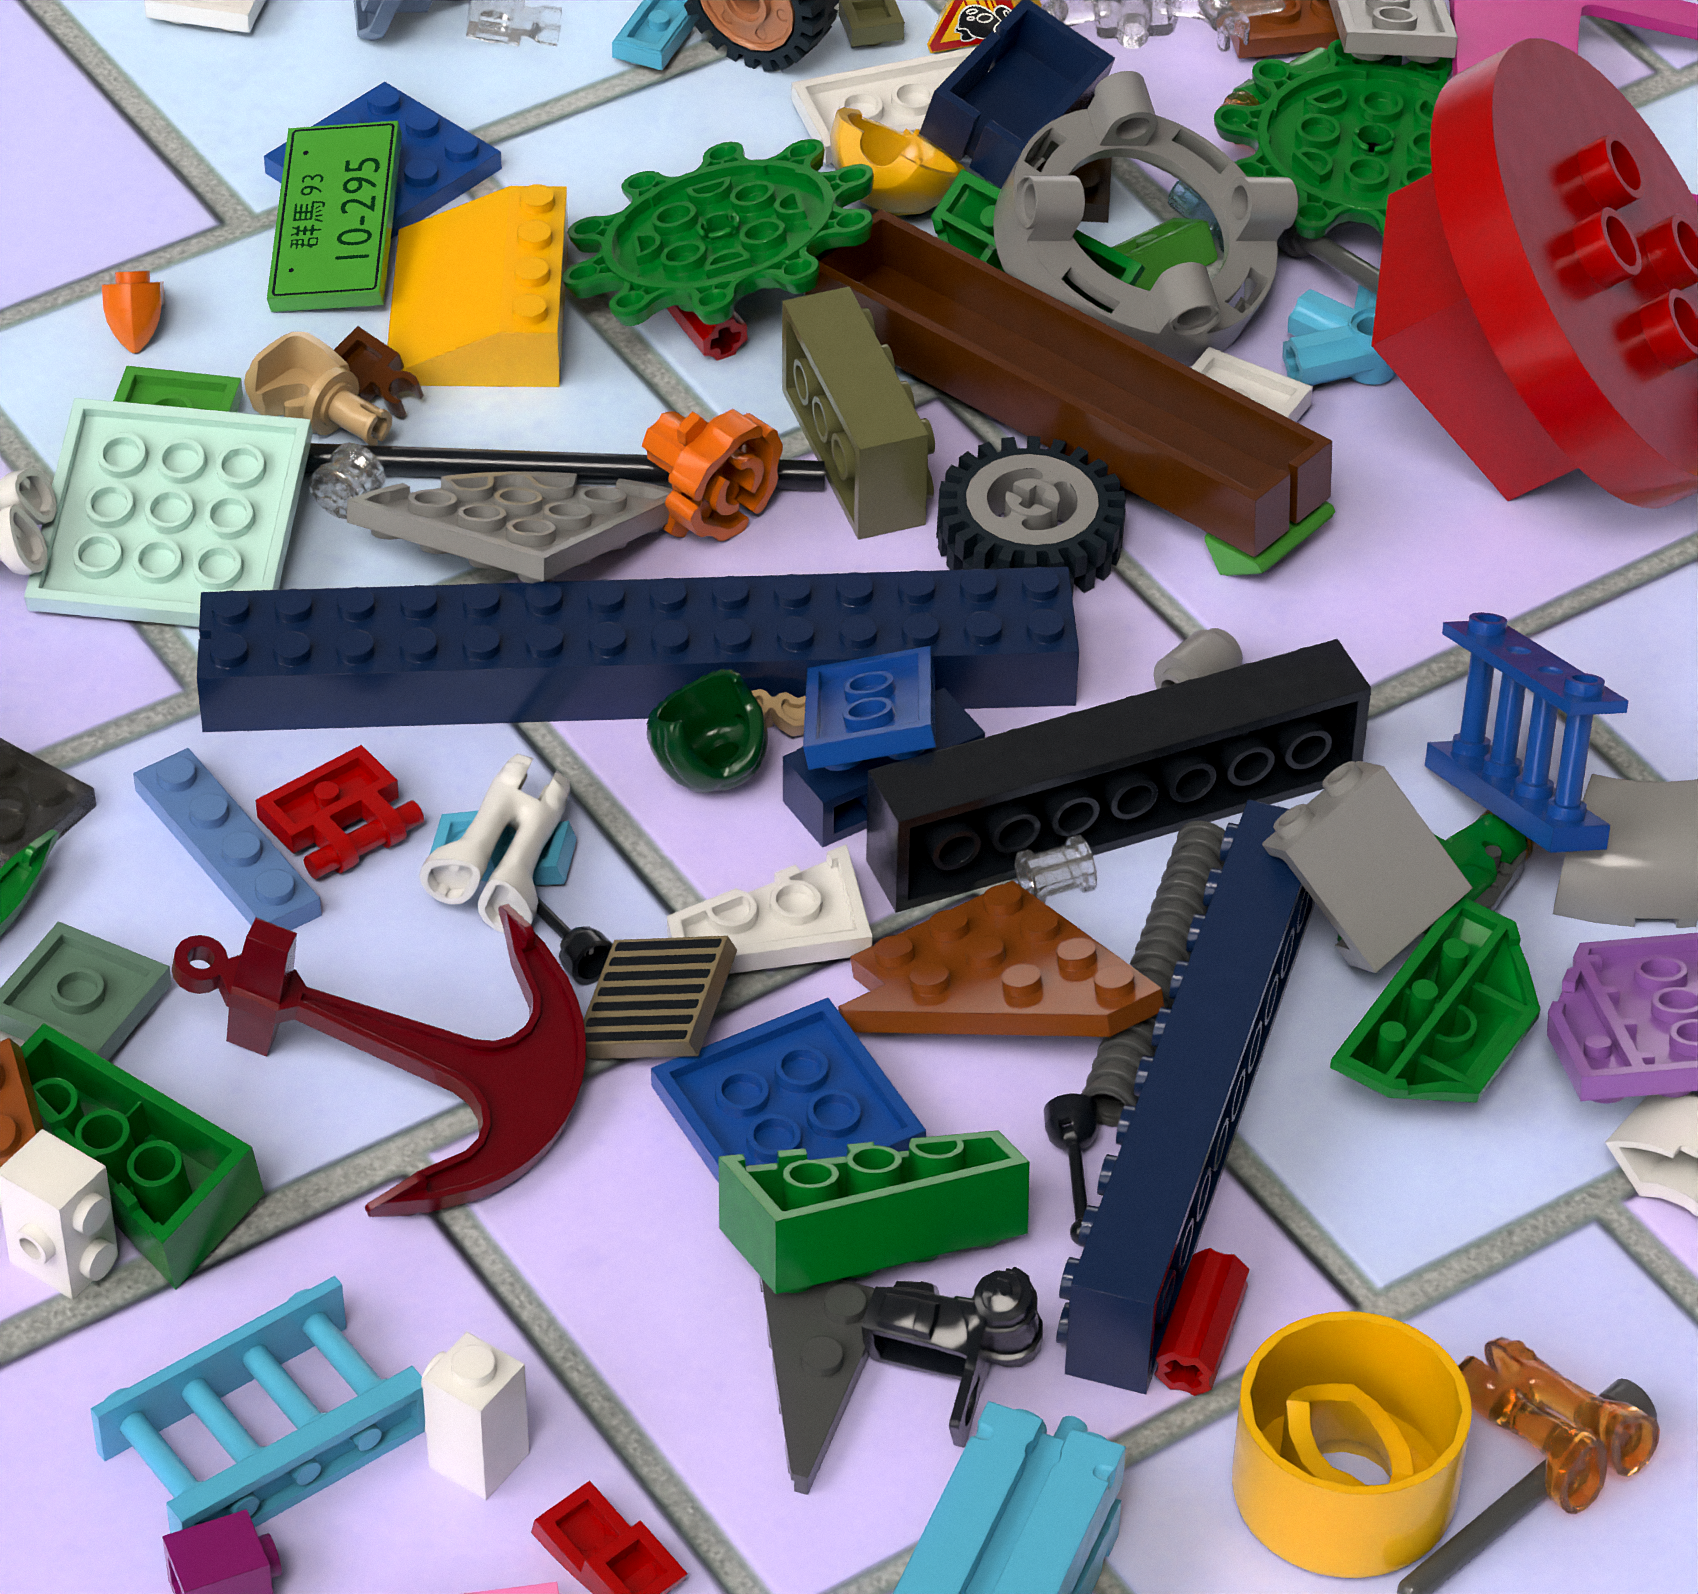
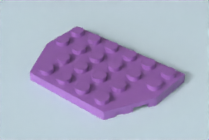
(1629, 1018)

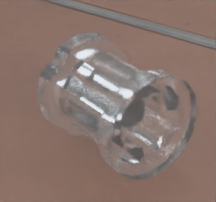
(1057, 869)

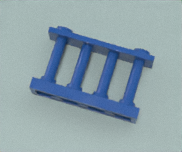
(1493, 772)

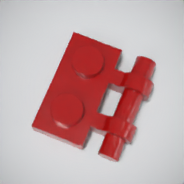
(332, 797)

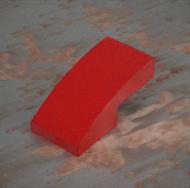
(604, 1549)

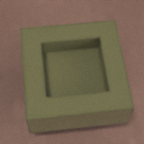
(871, 21)

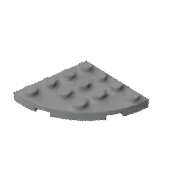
(515, 519)

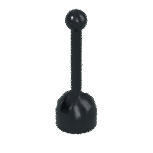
(582, 948)
(1070, 1126)

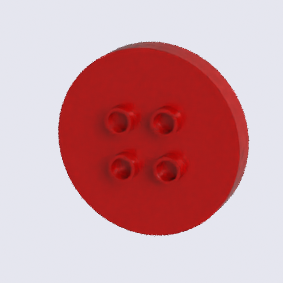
(1548, 282)

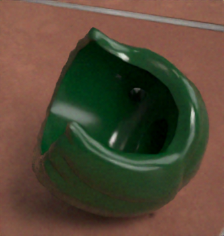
(709, 733)

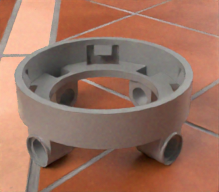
(1184, 307)

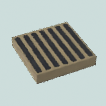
(657, 996)

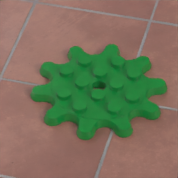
(1319, 130)
(720, 232)

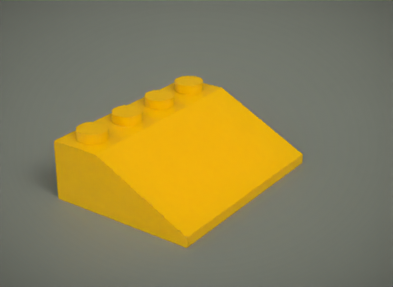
(484, 291)

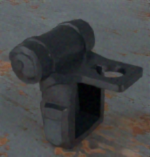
(956, 1335)

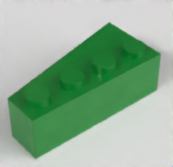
(169, 1171)
(872, 1208)

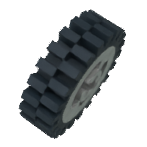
(1034, 493)

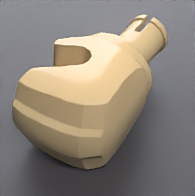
(311, 381)

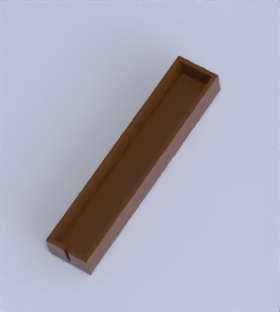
(1083, 383)

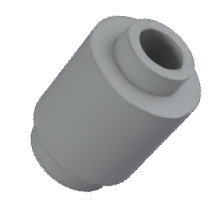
(1198, 656)

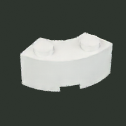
(1661, 1149)

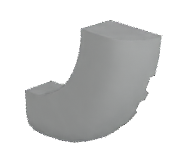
(1648, 857)

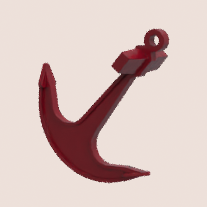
(514, 1085)

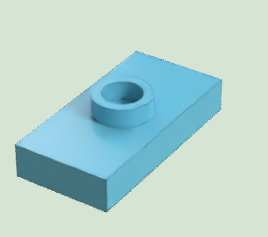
(654, 33)

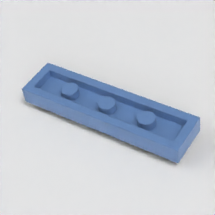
(226, 842)

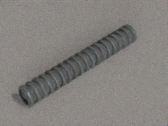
(1155, 956)

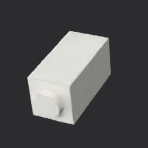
(475, 1414)

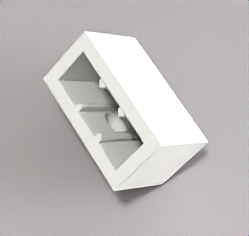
(58, 1214)

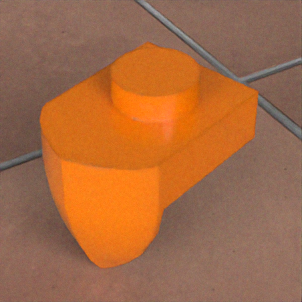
(133, 308)

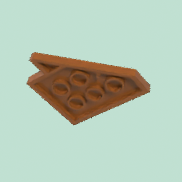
(998, 970)

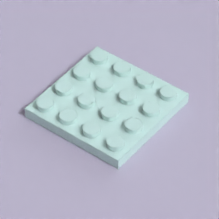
(167, 509)

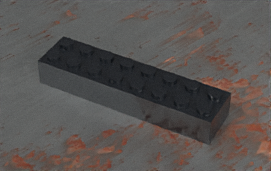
(1114, 772)

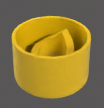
(1359, 1390)

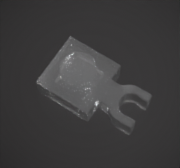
(510, 19)

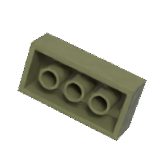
(856, 412)

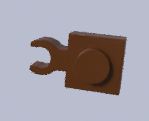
(377, 370)

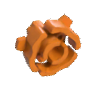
(714, 470)

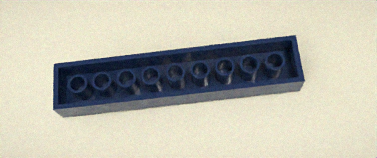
(1185, 1111)

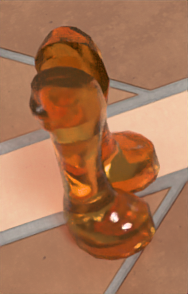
(1577, 1458)

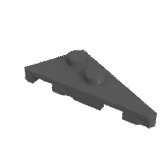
(815, 1366)

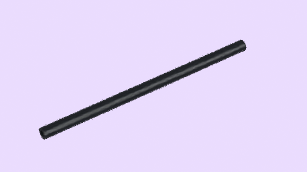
(587, 466)

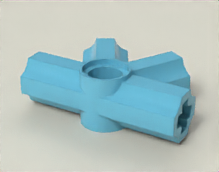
(1334, 341)

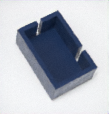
(1033, 77)

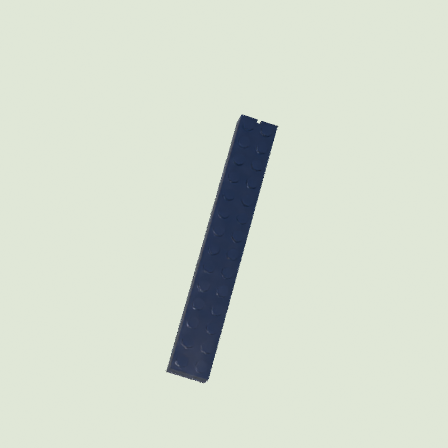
(616, 644)

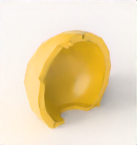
(907, 168)

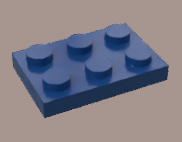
(870, 709)

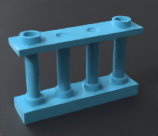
(294, 1467)

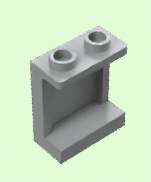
(1368, 863)

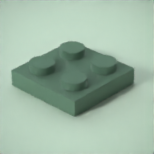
(82, 990)

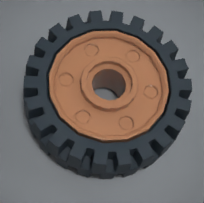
(765, 30)

